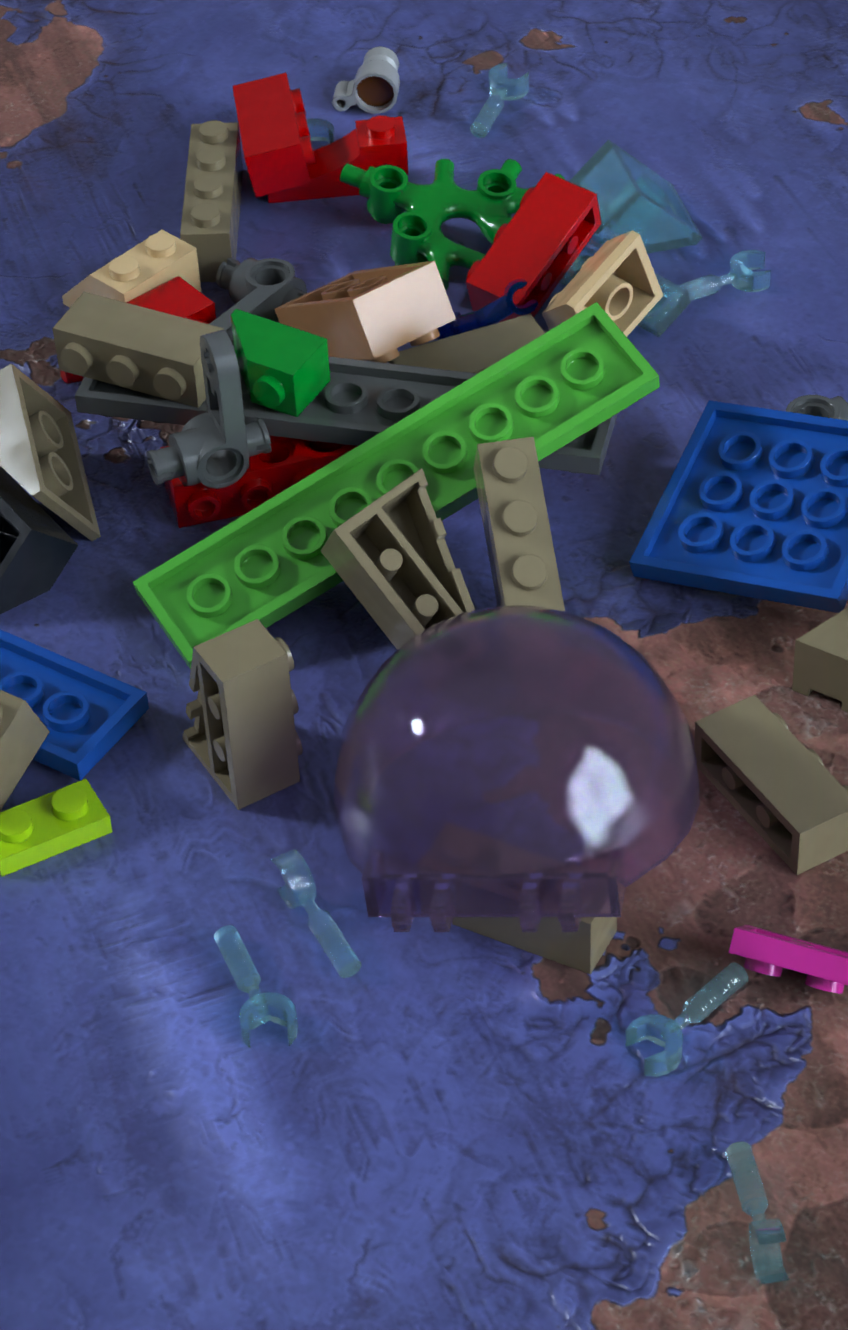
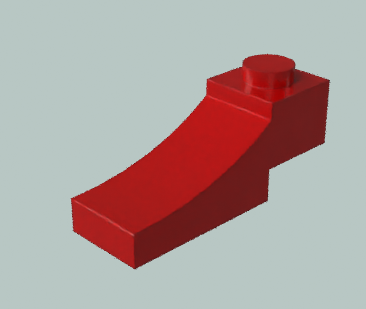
(372, 143)

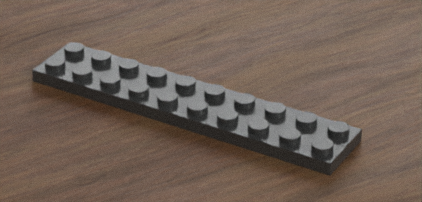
(348, 411)

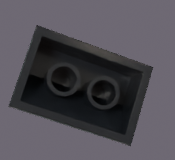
(30, 546)

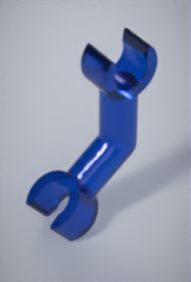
(490, 313)

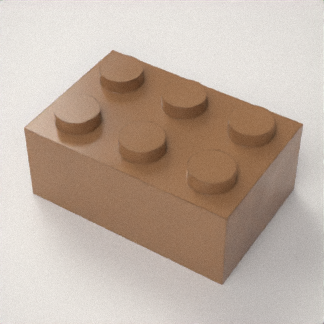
(373, 311)

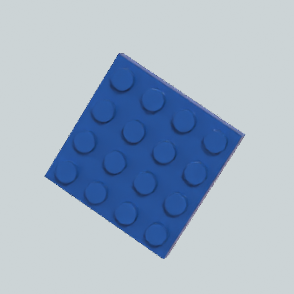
(755, 509)

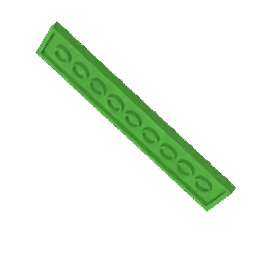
(273, 554)

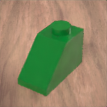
(279, 363)

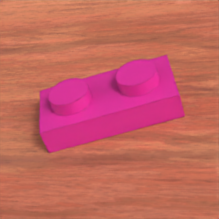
(771, 952)

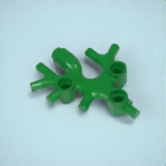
(418, 231)

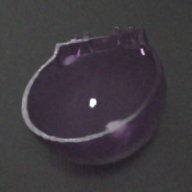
(512, 772)

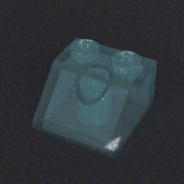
(636, 200)

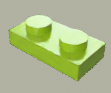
(51, 826)

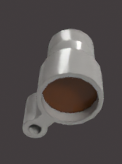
(374, 86)

